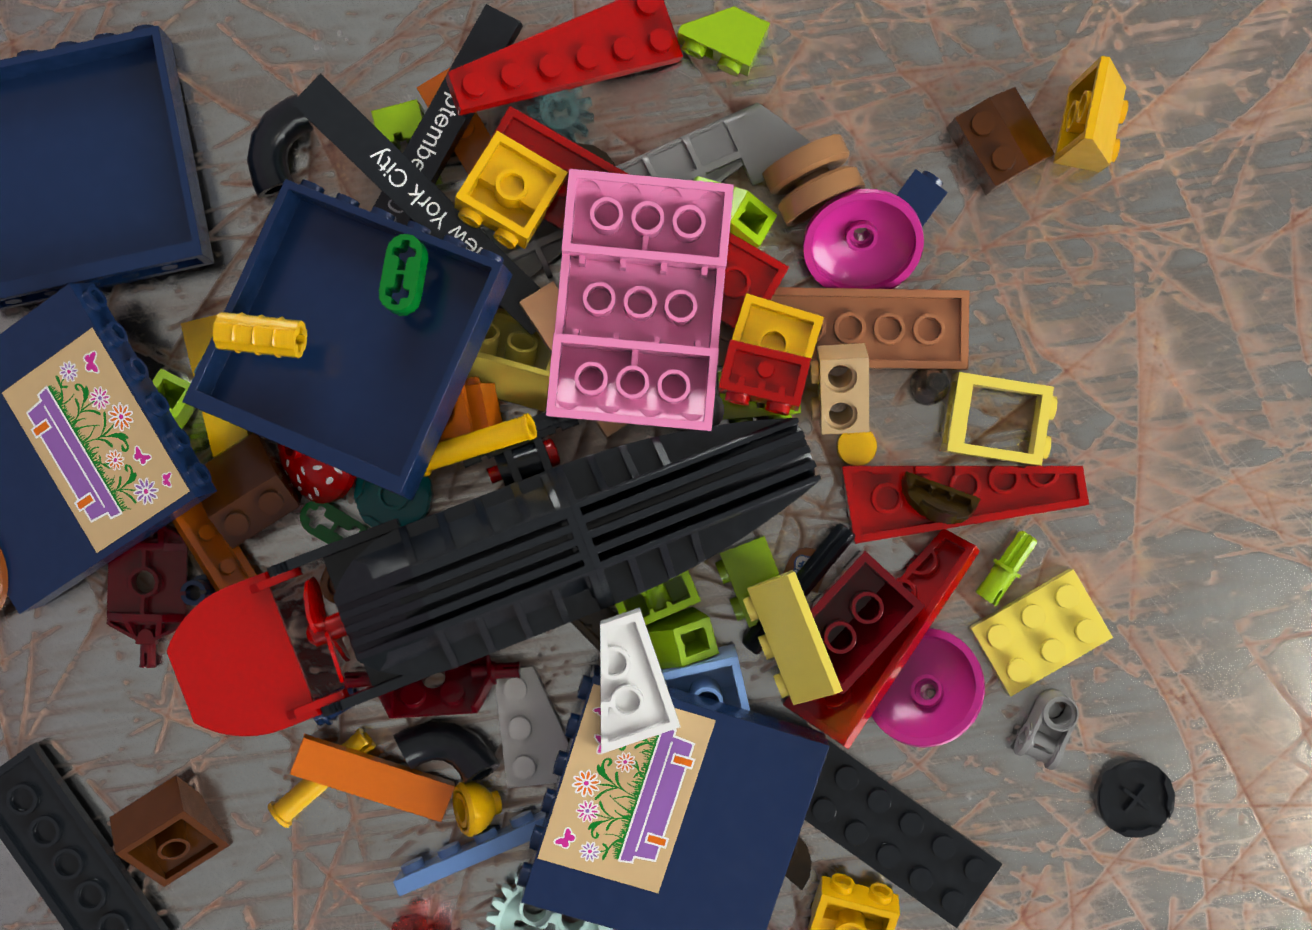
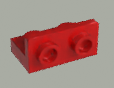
(763, 377)

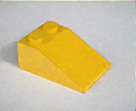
(1092, 118)

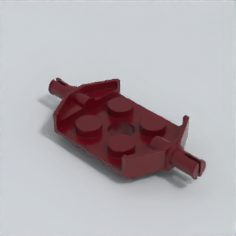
(151, 614)
(460, 693)

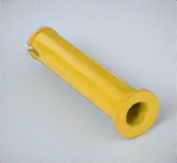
(482, 442)
(306, 791)

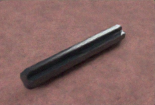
(810, 574)

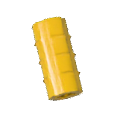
(260, 335)

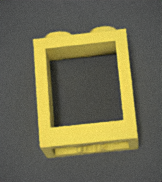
(958, 412)

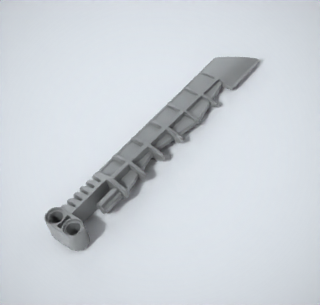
(743, 139)

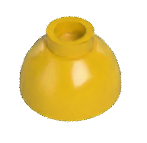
(475, 807)

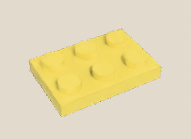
(1040, 632)

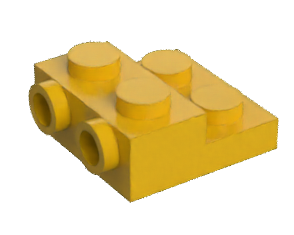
(509, 191)
(777, 326)
(851, 906)

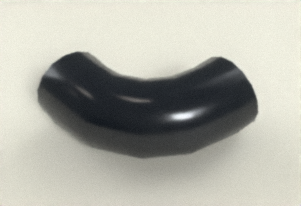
(271, 143)
(449, 744)

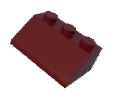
(861, 616)

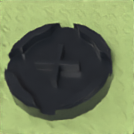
(1134, 797)

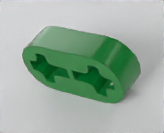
(412, 276)
(335, 514)

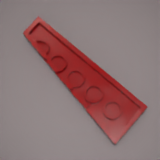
(579, 52)
(881, 511)
(932, 581)

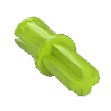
(1006, 569)

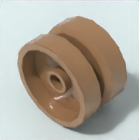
(811, 178)

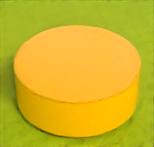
(856, 448)

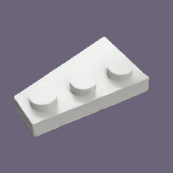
(631, 684)
(528, 730)

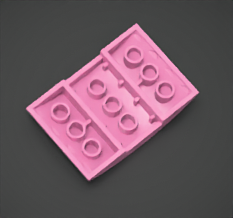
(640, 300)

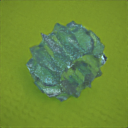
(560, 100)

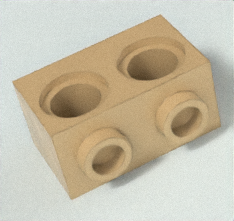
(847, 388)

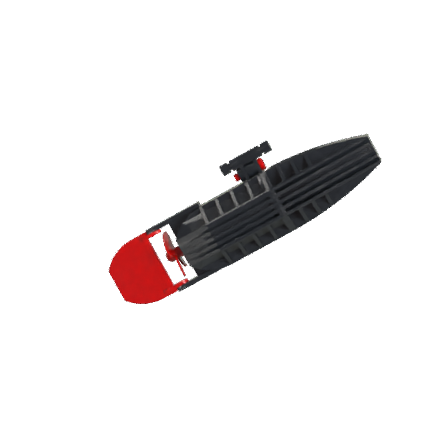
(489, 568)

